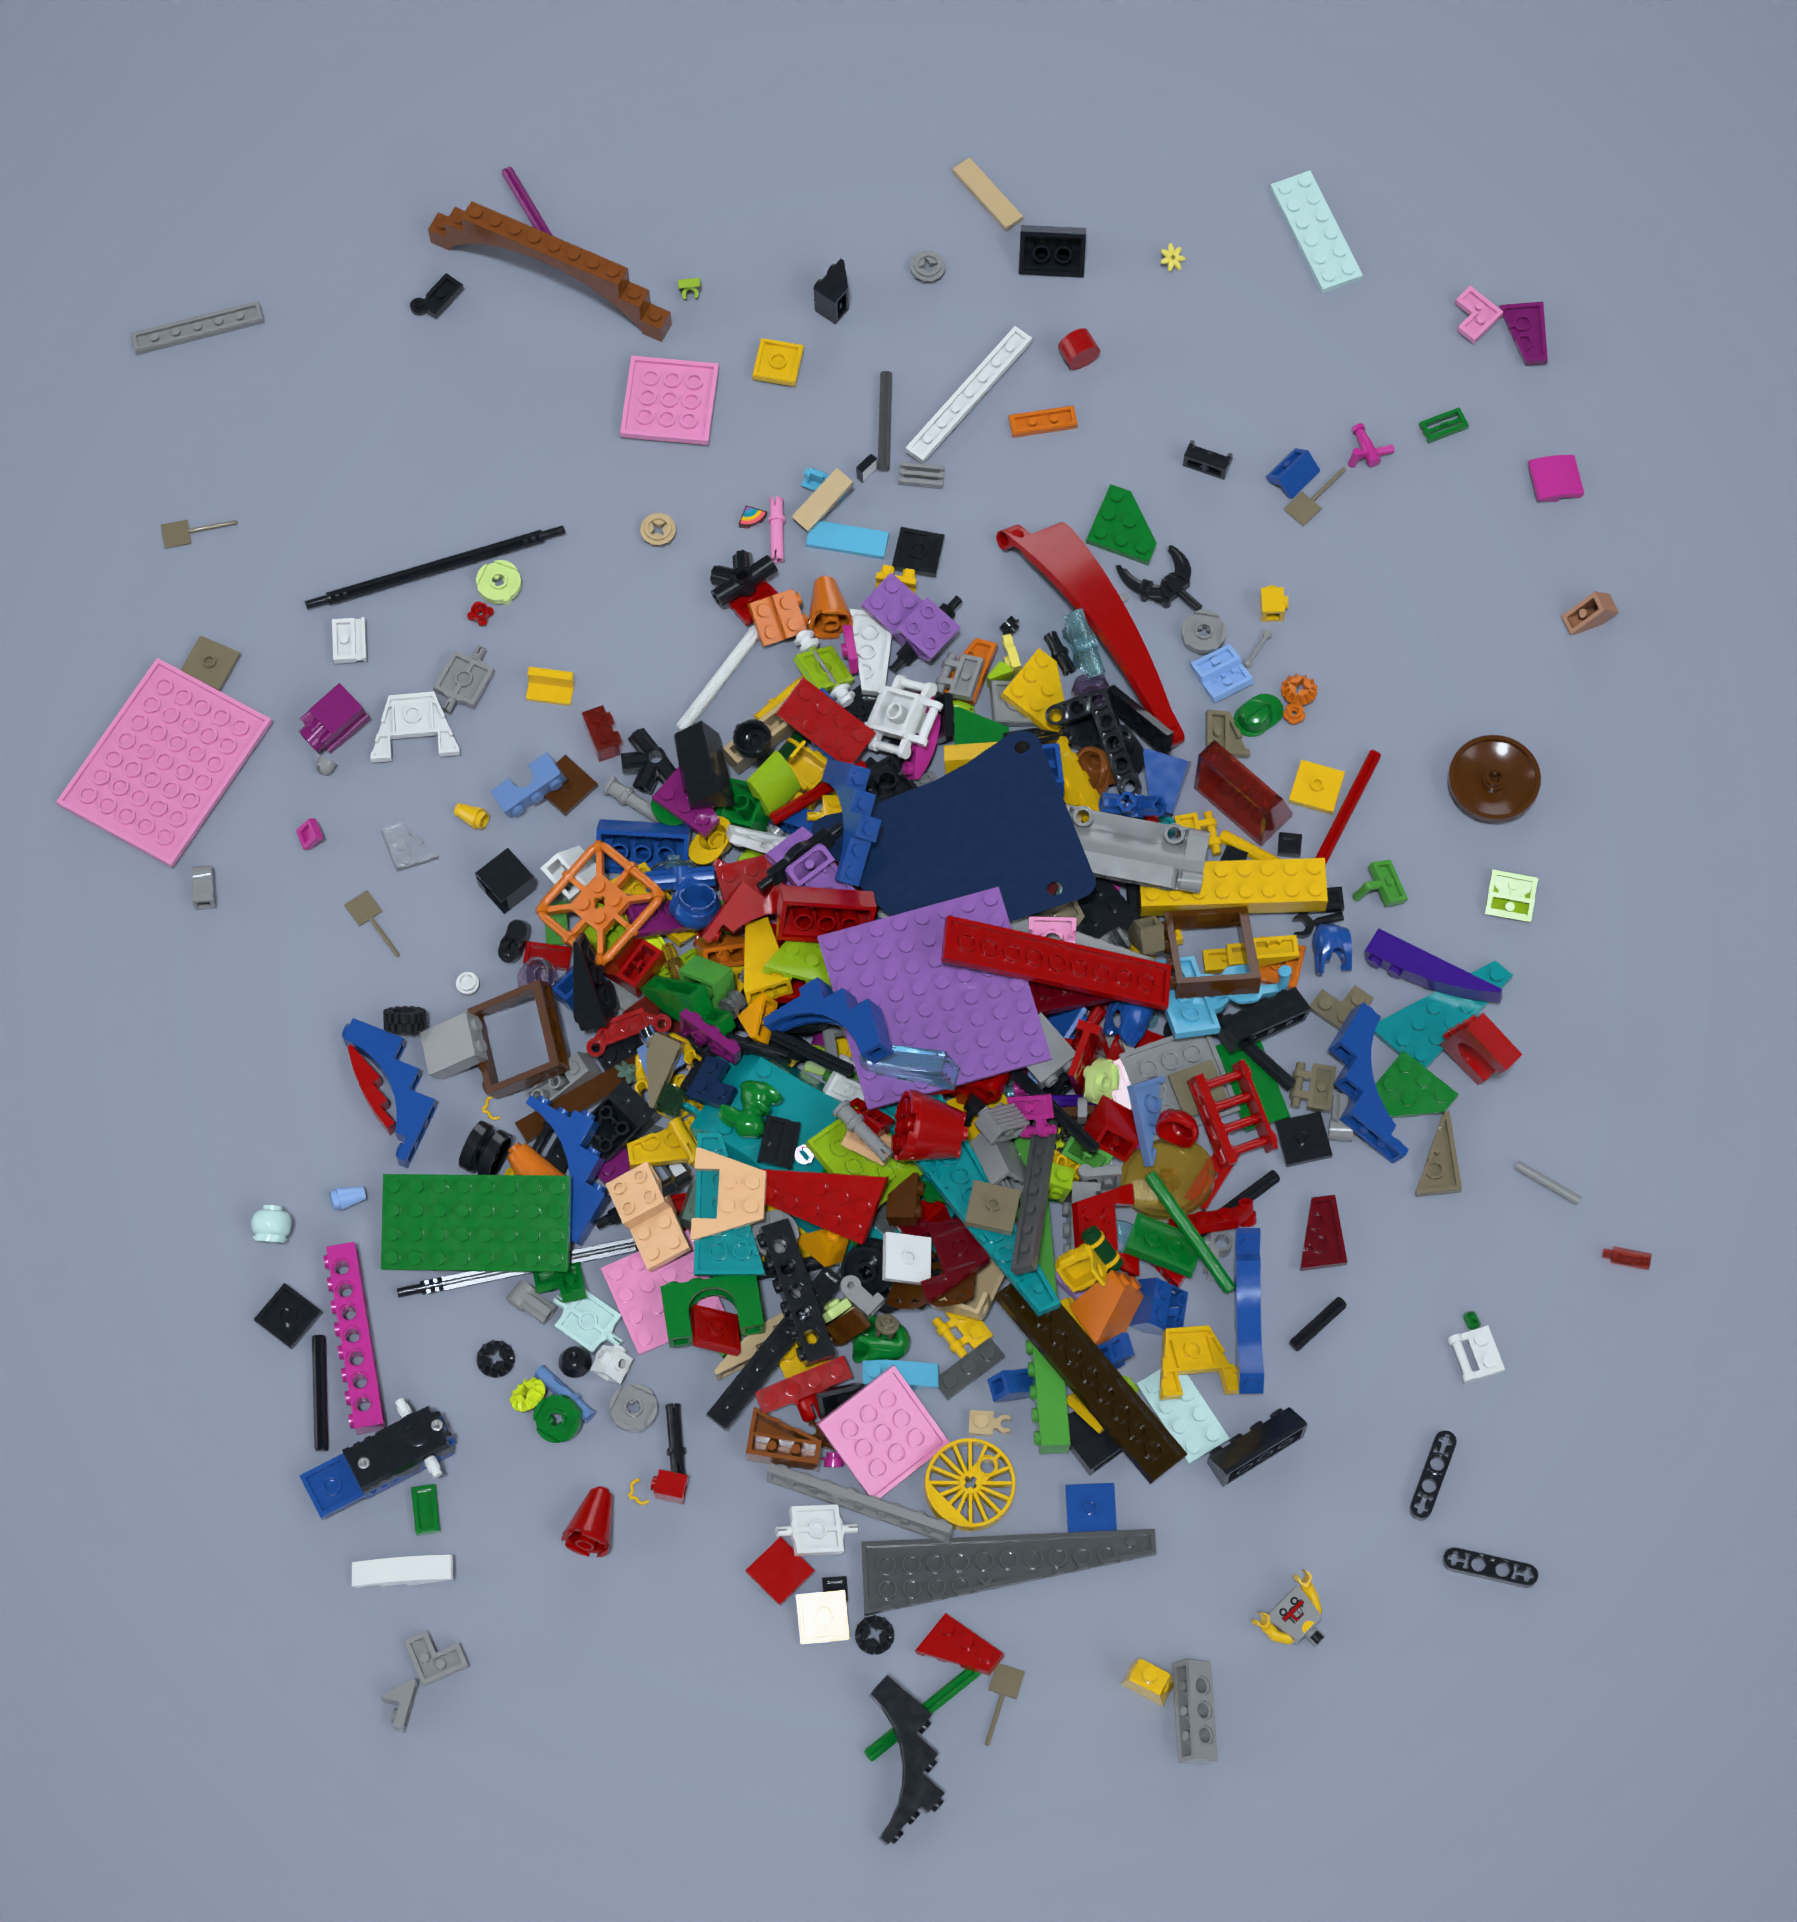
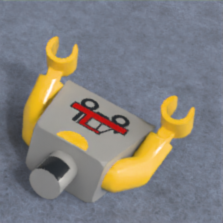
(1294, 1616)

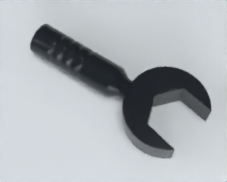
(1309, 923)

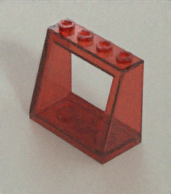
(1239, 794)

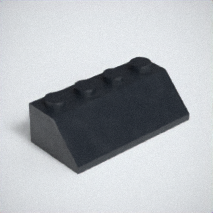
(1257, 1445)

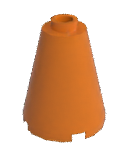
(828, 609)
(527, 1161)

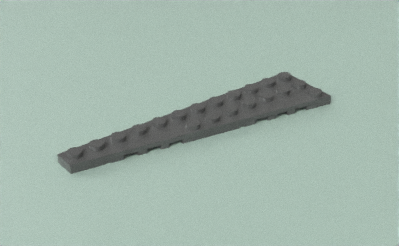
(929, 1570)

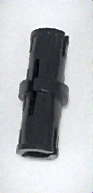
(1059, 653)

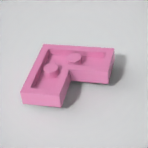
(1481, 311)

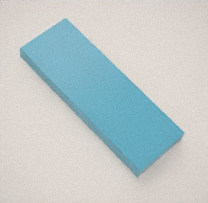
(848, 539)

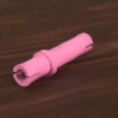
(776, 523)

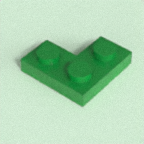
(569, 1283)

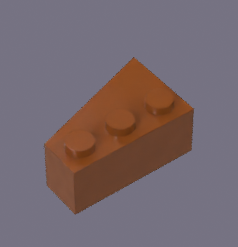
(781, 1444)

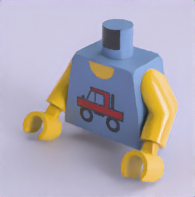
(641, 1063)

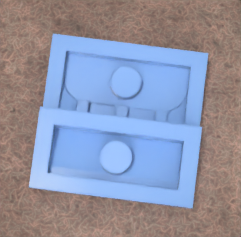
(1221, 673)

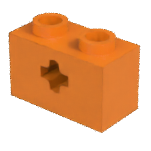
(726, 950)

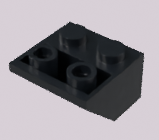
(832, 293)

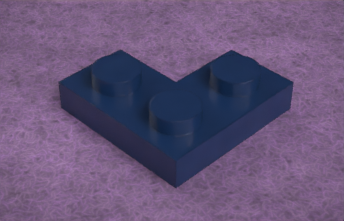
(708, 1086)

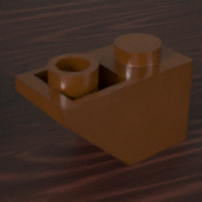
(904, 1201)

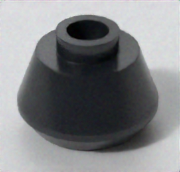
(574, 1368)

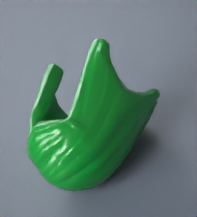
(871, 1347)

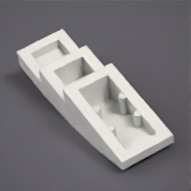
(402, 1570)

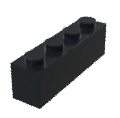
(1263, 1019)

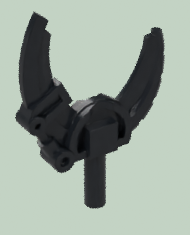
(1171, 586)

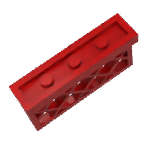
(1091, 1045)

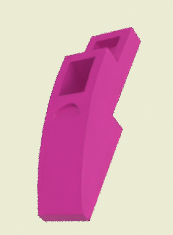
(921, 756)

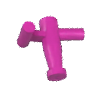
(1368, 449)

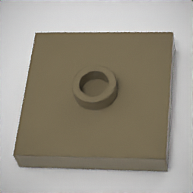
(211, 662)
(1181, 1089)
(992, 1207)

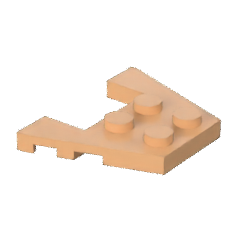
(739, 1195)

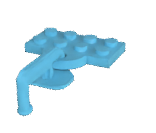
(1198, 1014)

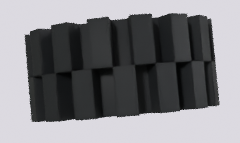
(404, 1019)

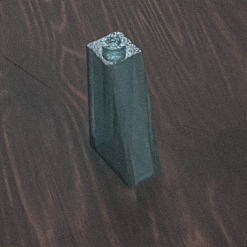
(916, 1065)

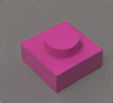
(309, 834)

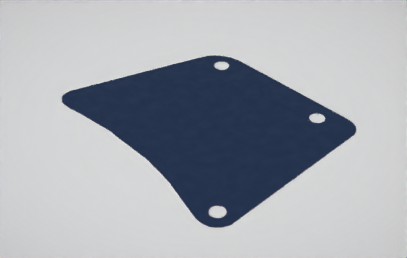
(976, 831)

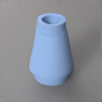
(346, 1196)

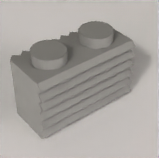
(1001, 1122)

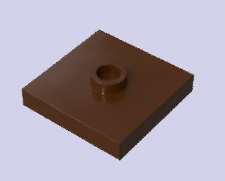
(574, 789)

